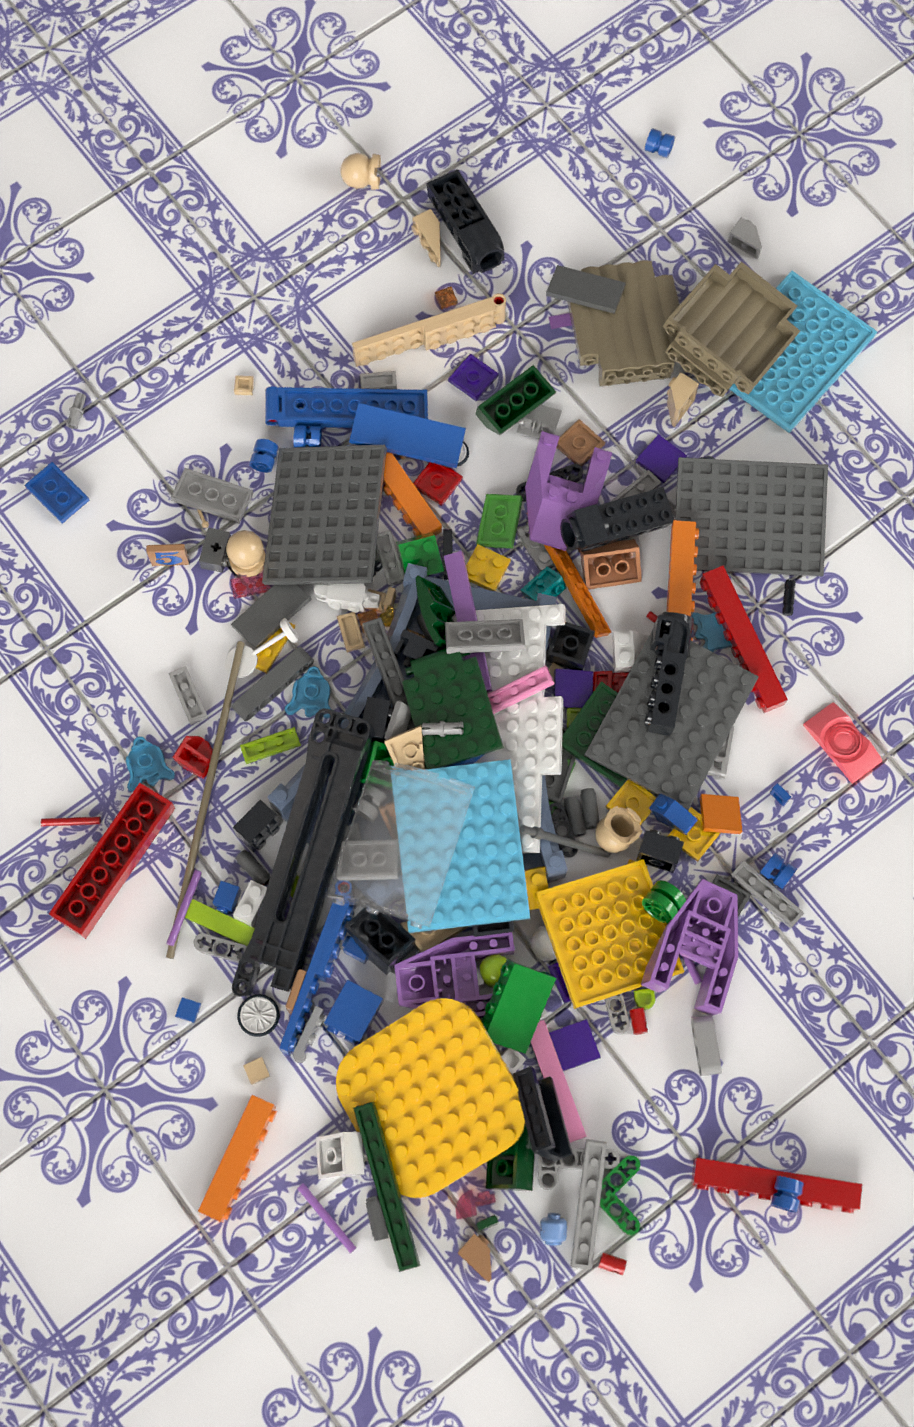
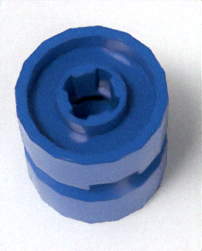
(659, 143)
(301, 435)
(263, 456)
(786, 871)
(787, 1194)

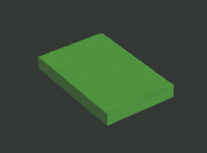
(499, 521)

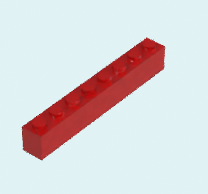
(743, 638)
(761, 1182)

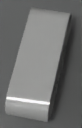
(706, 1045)

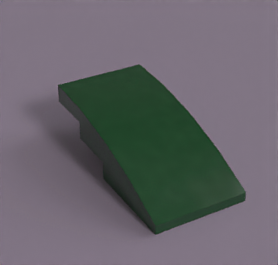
(434, 608)

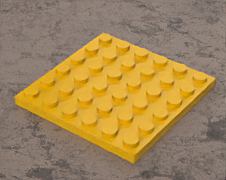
(602, 932)

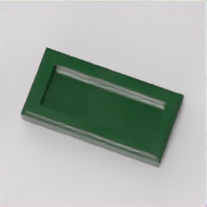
(487, 1223)

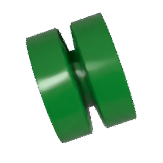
(663, 901)

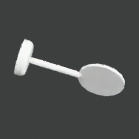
(249, 656)

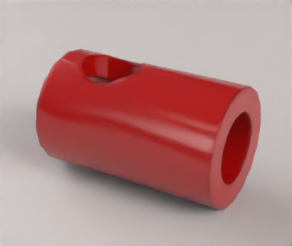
(638, 1021)
(612, 1263)

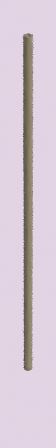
(209, 783)

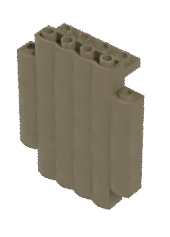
(731, 329)
(633, 340)

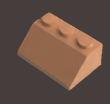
(611, 565)

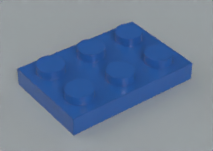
(57, 492)

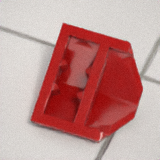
(194, 755)

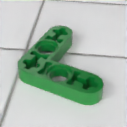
(611, 1198)

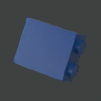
(353, 1012)

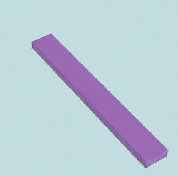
(464, 602)

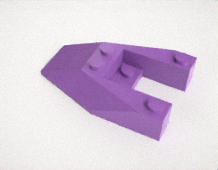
(553, 498)
(704, 933)
(449, 971)

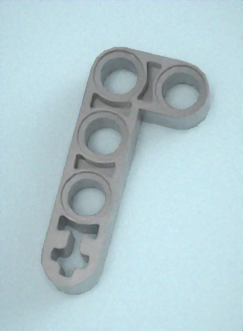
(578, 1155)

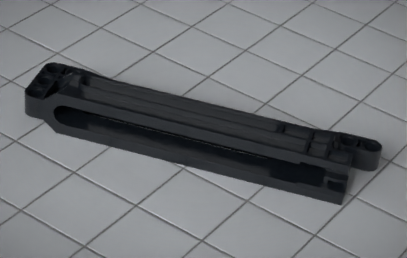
(288, 941)

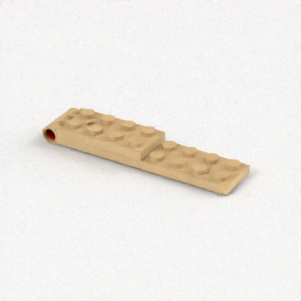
(433, 331)

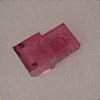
(467, 1203)

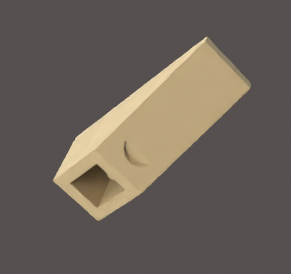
(428, 229)

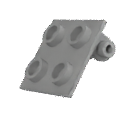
(539, 420)

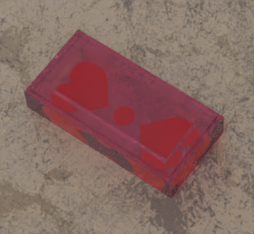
(248, 586)

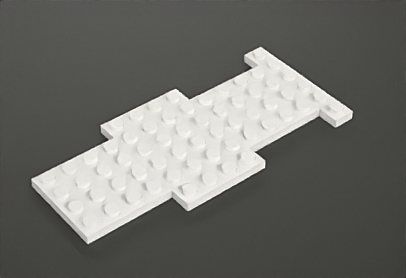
(532, 726)

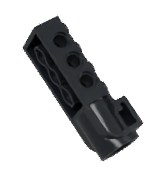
(466, 221)
(616, 520)
(671, 658)

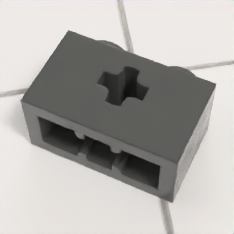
(214, 553)

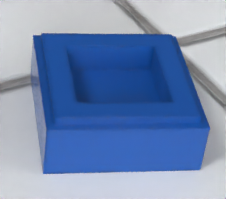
(780, 794)
(188, 1010)

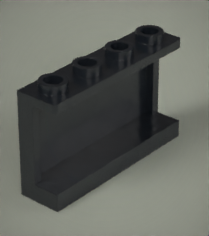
(542, 1115)

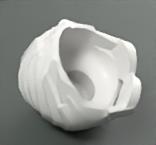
(542, 945)

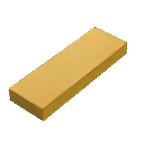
(268, 656)

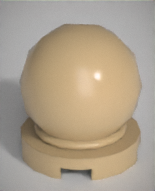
(359, 171)
(246, 553)
(618, 829)

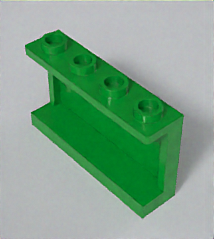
(517, 1005)

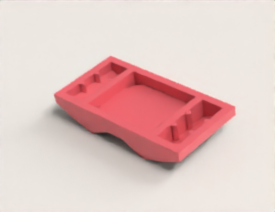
(843, 742)

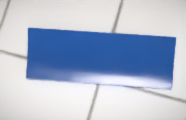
(408, 435)

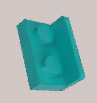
(546, 582)

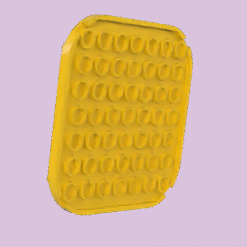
(437, 1094)

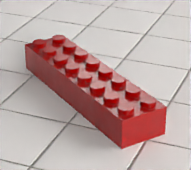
(112, 860)

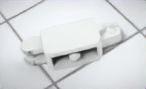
(347, 596)

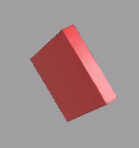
(437, 482)

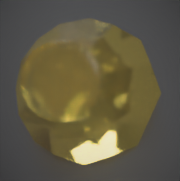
(387, 616)

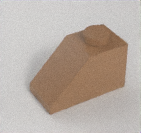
(477, 1255)

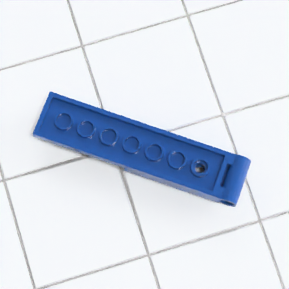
(336, 405)
(319, 969)

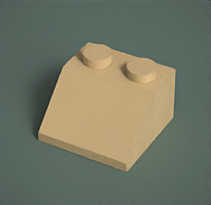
(680, 396)

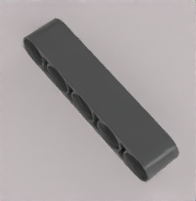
(272, 684)

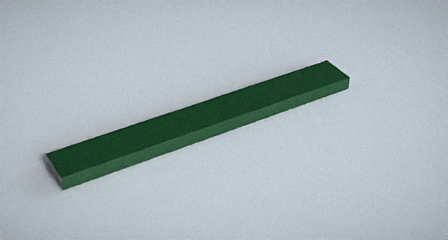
(387, 1186)

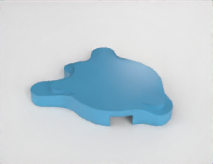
(710, 632)
(310, 694)
(147, 764)

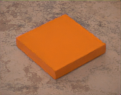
(720, 814)

